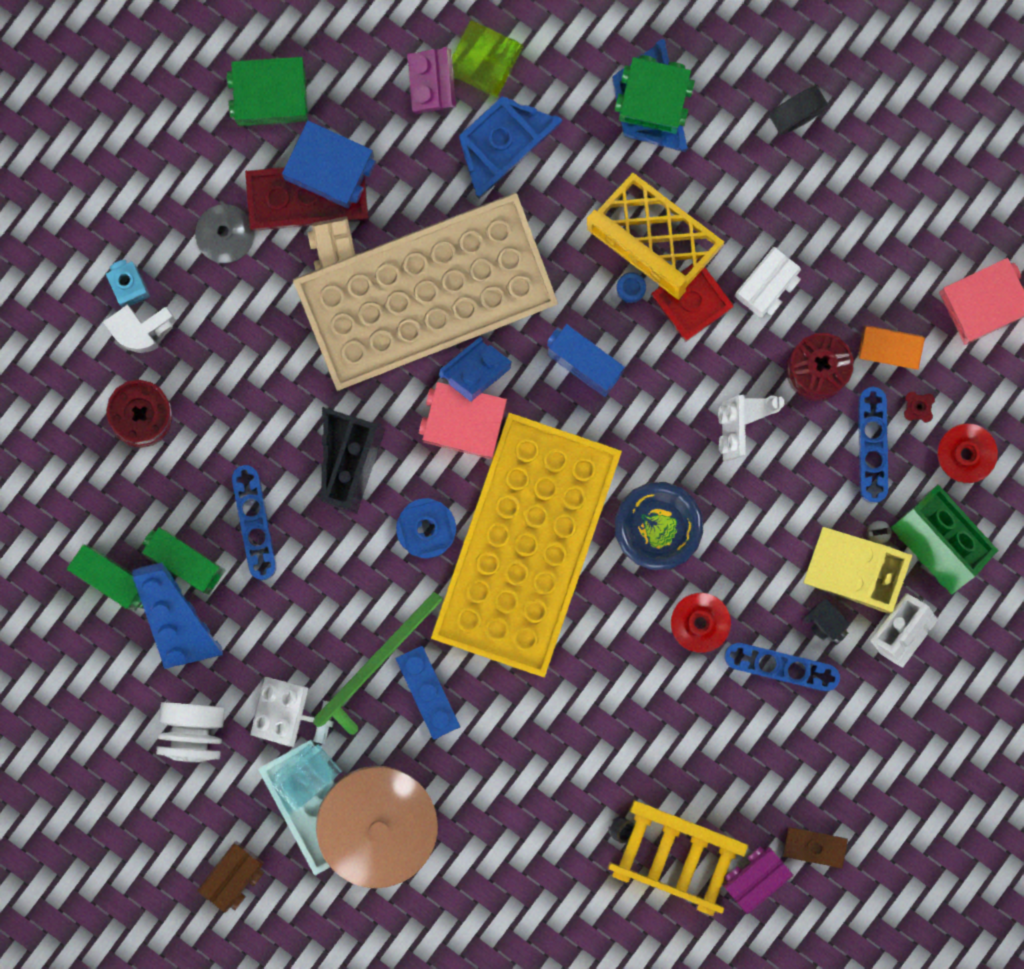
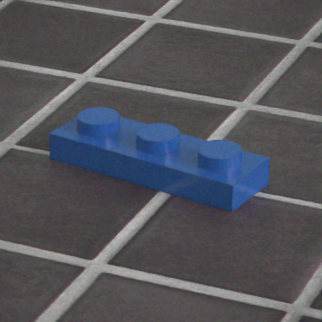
(428, 692)

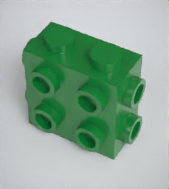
(655, 94)

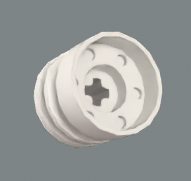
(190, 731)

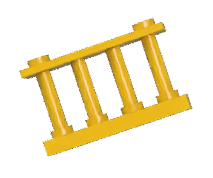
(700, 839)

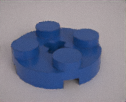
(411, 519)

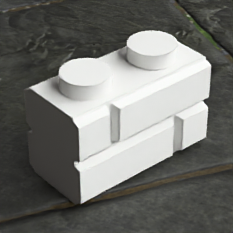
(768, 282)
(904, 630)

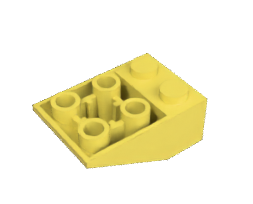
(857, 569)

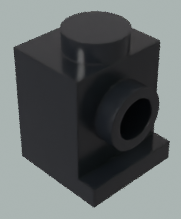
(827, 622)

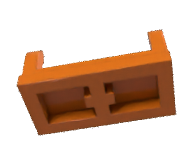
(891, 347)

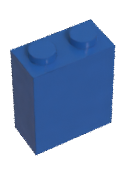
(329, 165)
(584, 359)

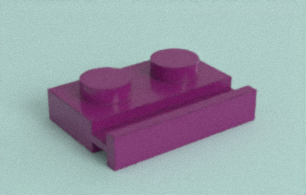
(431, 80)

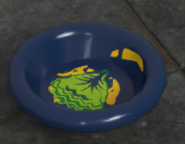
(659, 525)

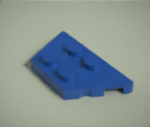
(645, 134)
(502, 140)

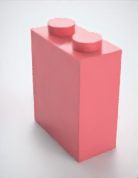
(985, 300)
(463, 424)

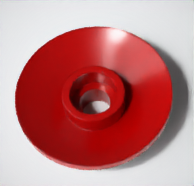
(982, 450)
(716, 618)

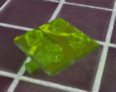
(485, 58)

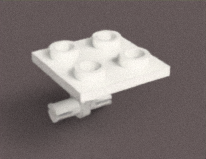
(735, 415)
(281, 712)

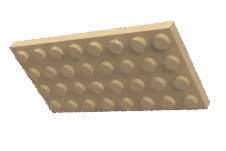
(425, 291)

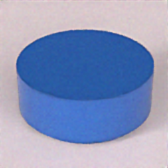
(631, 287)

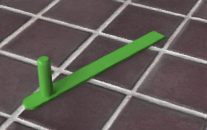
(334, 706)

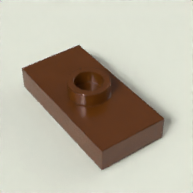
(815, 847)

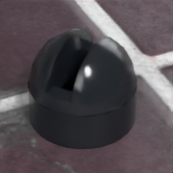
(616, 827)

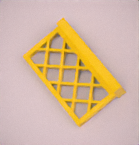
(633, 248)

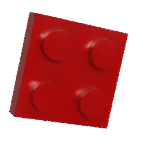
(697, 307)

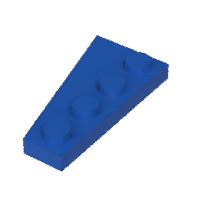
(173, 620)

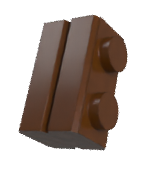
(231, 877)

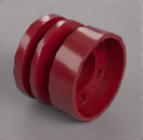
(802, 369)
(139, 396)

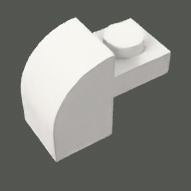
(136, 335)

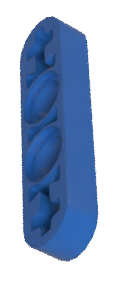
(877, 445)
(258, 521)
(781, 669)

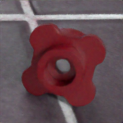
(911, 407)

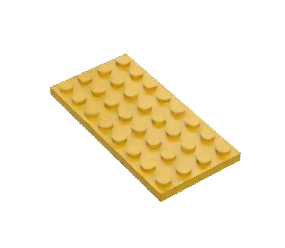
(526, 545)

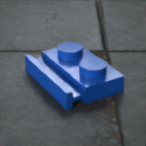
(475, 369)

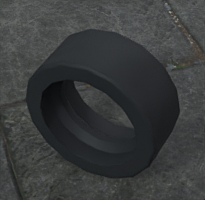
(798, 110)

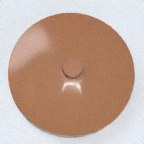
(376, 827)

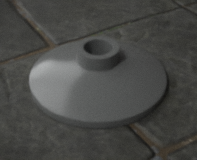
(226, 248)

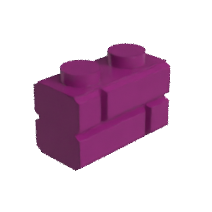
(756, 879)

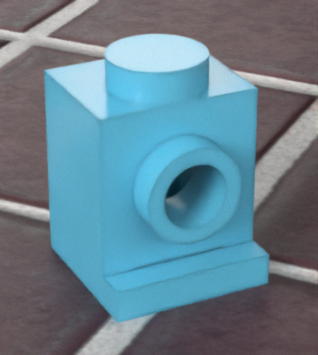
(134, 291)

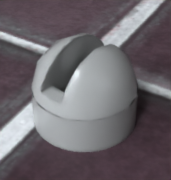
(879, 525)

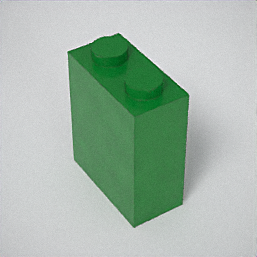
(268, 91)
(182, 560)
(106, 577)

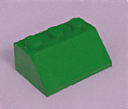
(944, 539)

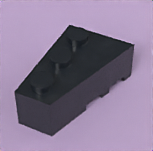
(348, 458)

